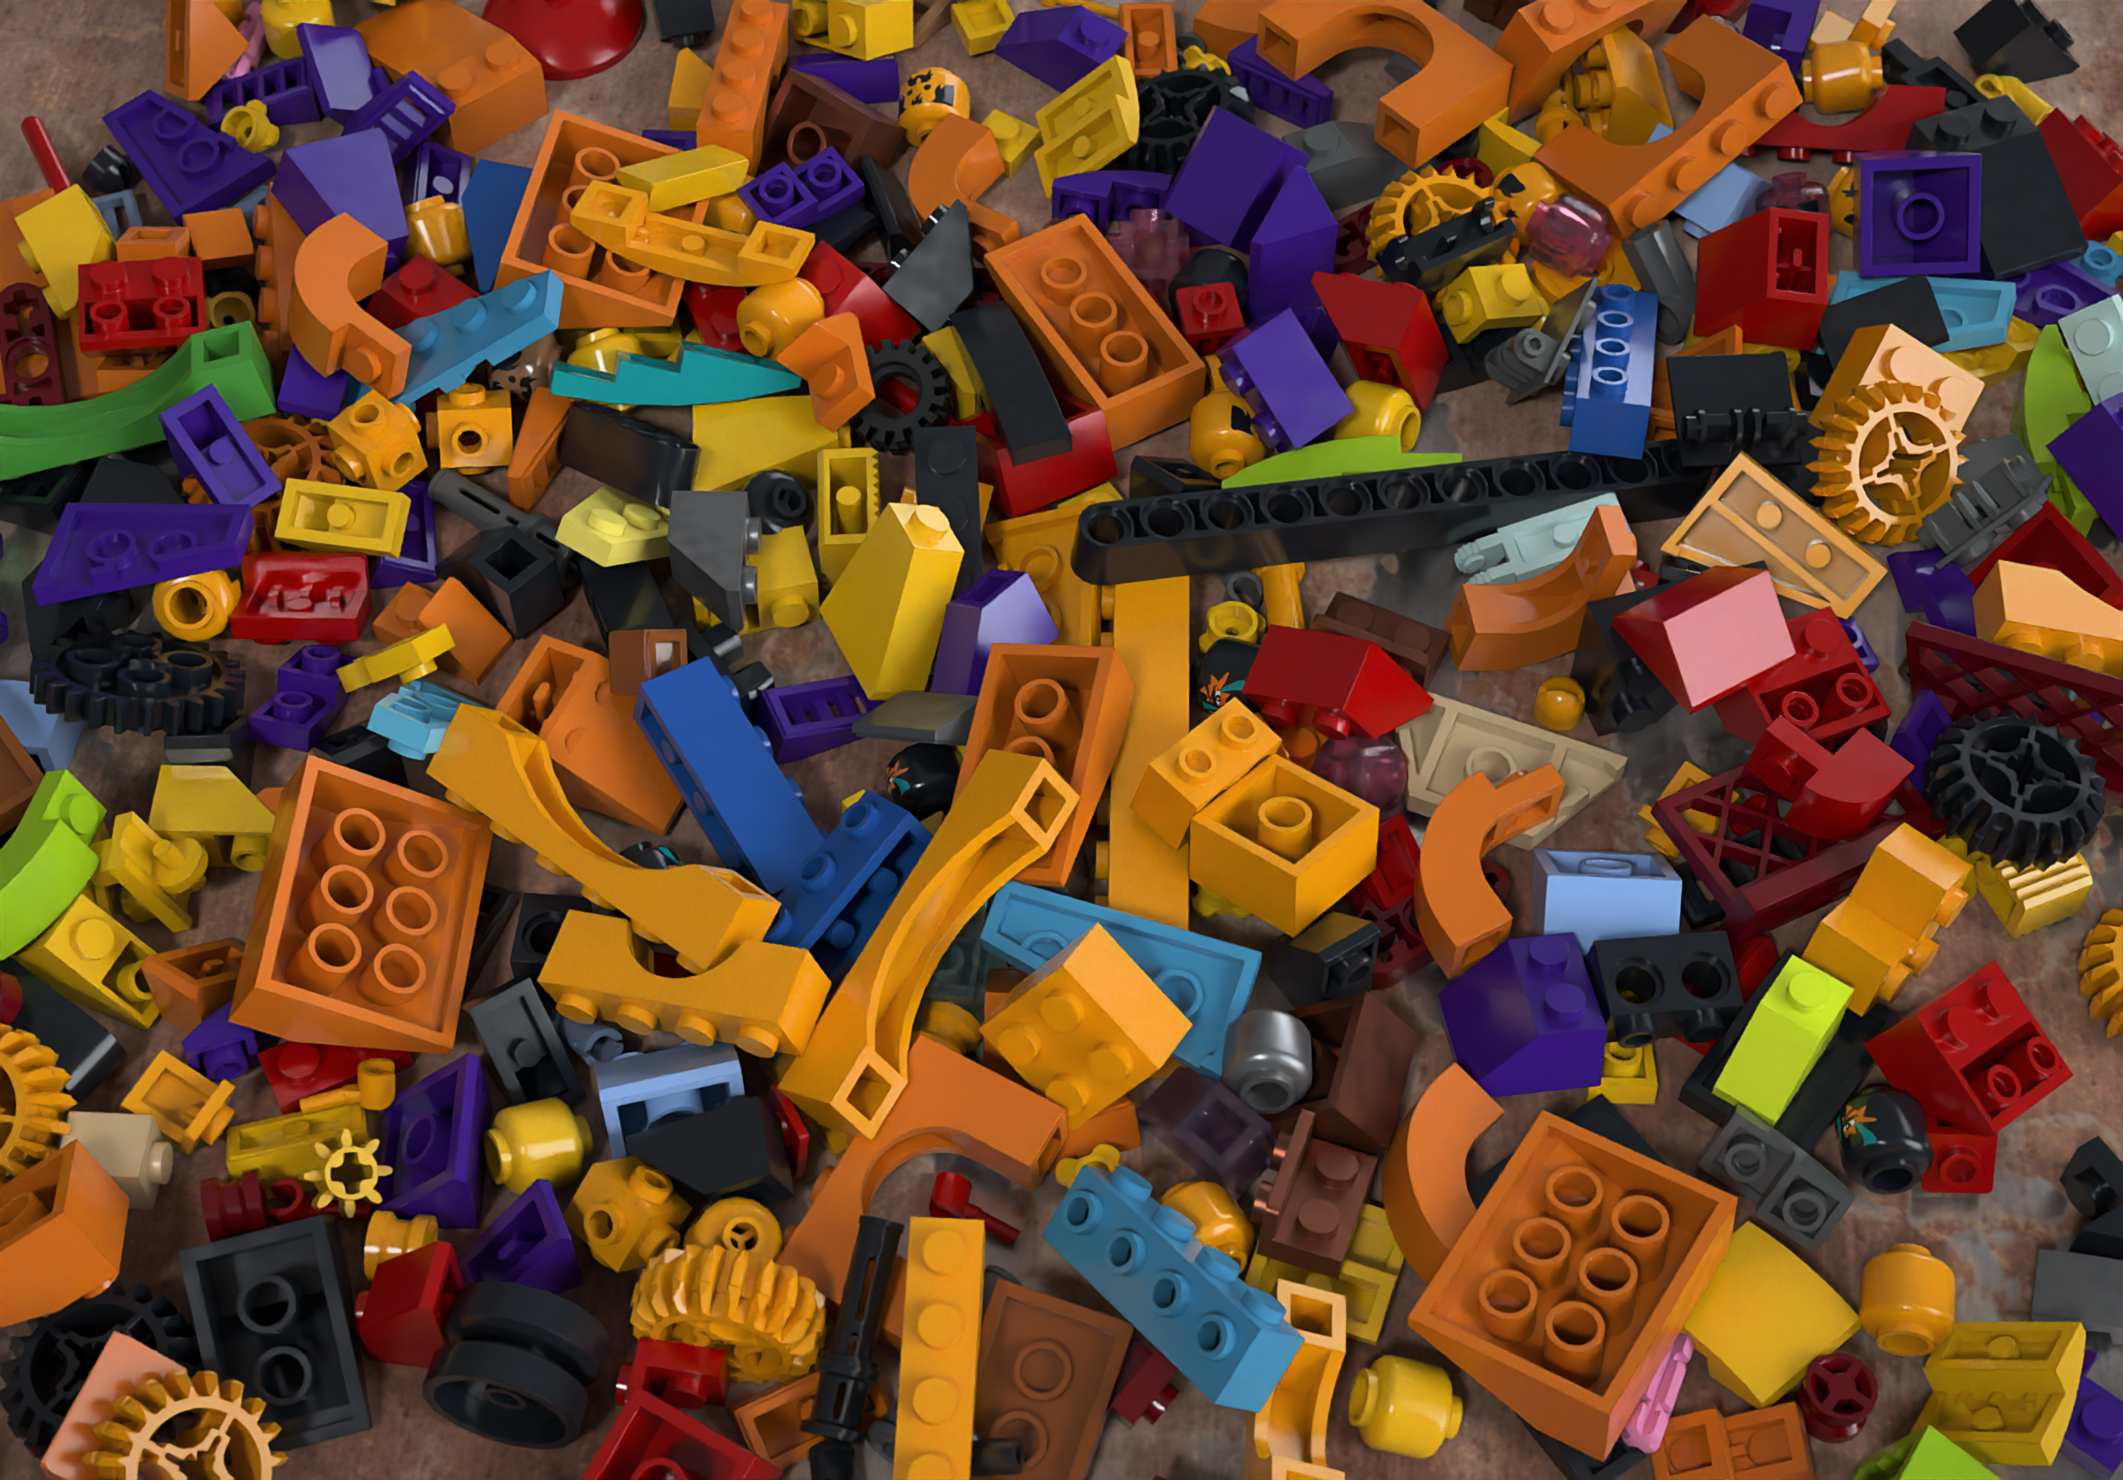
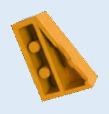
(1759, 518)

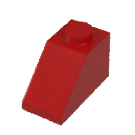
(850, 289)
(409, 1305)

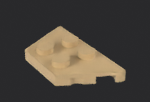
(1462, 739)

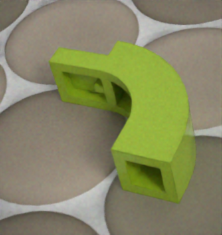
(47, 859)

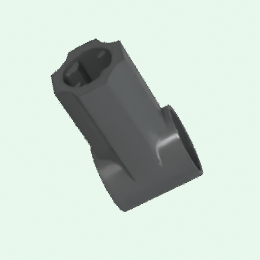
(1664, 271)

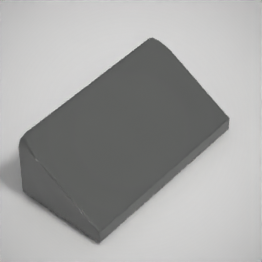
(920, 718)

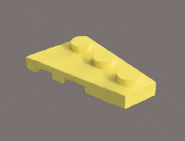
(615, 528)

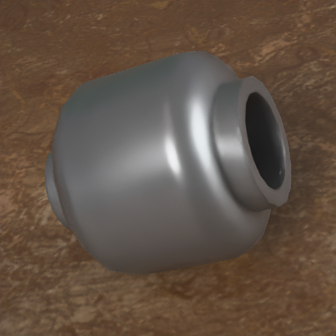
(1267, 1060)

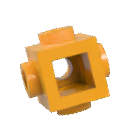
(471, 428)
(377, 443)
(626, 1213)

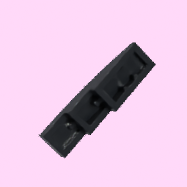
(1010, 383)

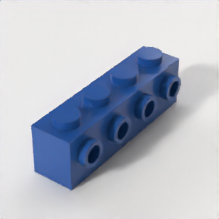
(1611, 374)
(727, 774)
(849, 885)

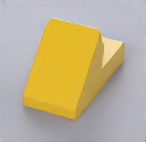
(342, 518)

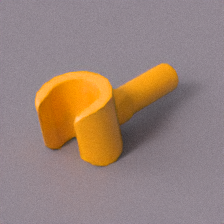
(373, 1091)

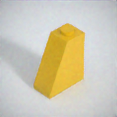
(760, 436)
(895, 599)

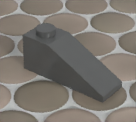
(1349, 163)

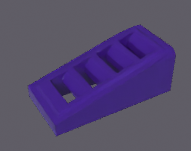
(282, 87)
(1276, 92)
(398, 118)
(784, 721)

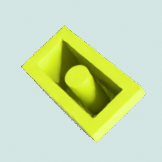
(1783, 1040)

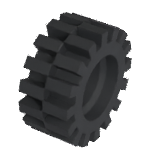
(931, 404)

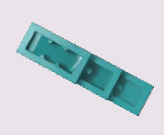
(696, 377)

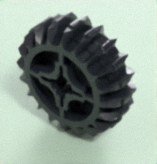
(1174, 112)
(2014, 789)
(77, 1339)

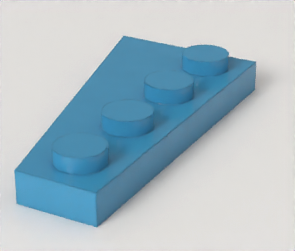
(477, 329)
(1197, 973)

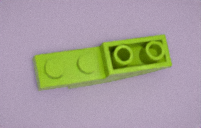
(2043, 409)
(1336, 459)

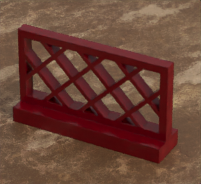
(2033, 675)
(1792, 886)

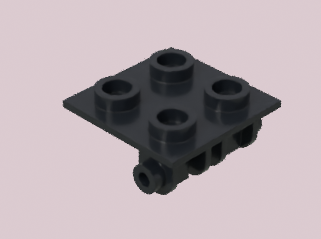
(1734, 406)

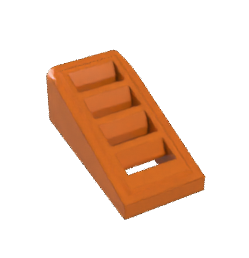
(537, 448)

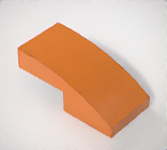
(1743, 1446)

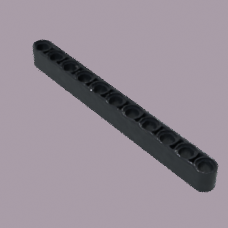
(1367, 512)

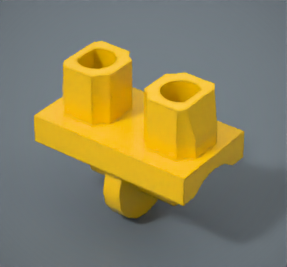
(152, 871)

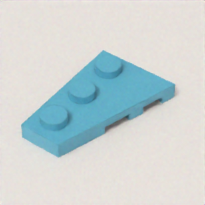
(1972, 310)
(416, 717)

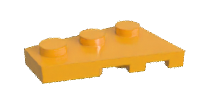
(1043, 549)

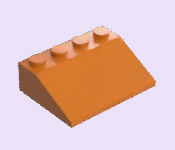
(598, 284)
(363, 915)
(1576, 1280)

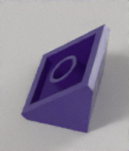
(1231, 179)
(1289, 247)
(436, 1147)

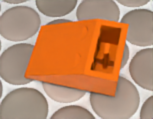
(591, 736)

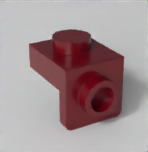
(1144, 1386)

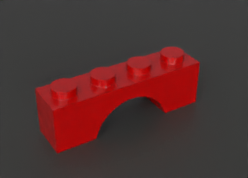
(1879, 127)

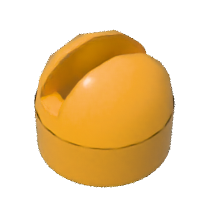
(1559, 703)

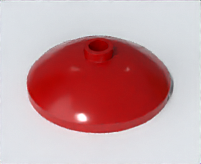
(570, 35)

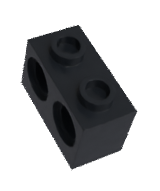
(1656, 973)

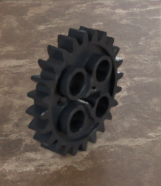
(137, 682)

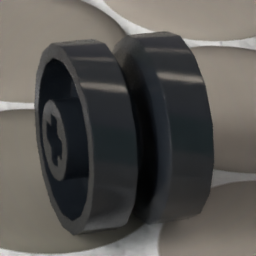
(516, 1365)

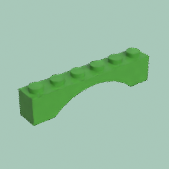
(128, 418)

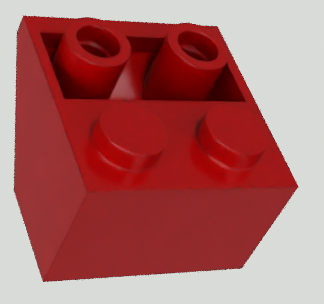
(2089, 170)
(1764, 278)
(140, 306)
(1385, 332)
(1819, 693)
(1971, 1054)

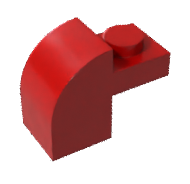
(1829, 792)

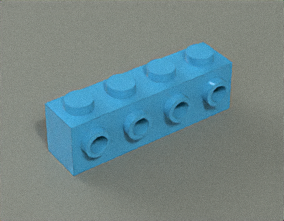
(1174, 1287)

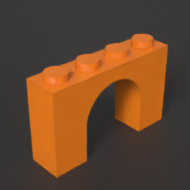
(1554, 33)
(1450, 96)
(1742, 98)
(942, 1109)

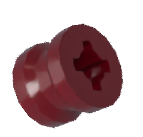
(235, 1205)
(1842, 1381)

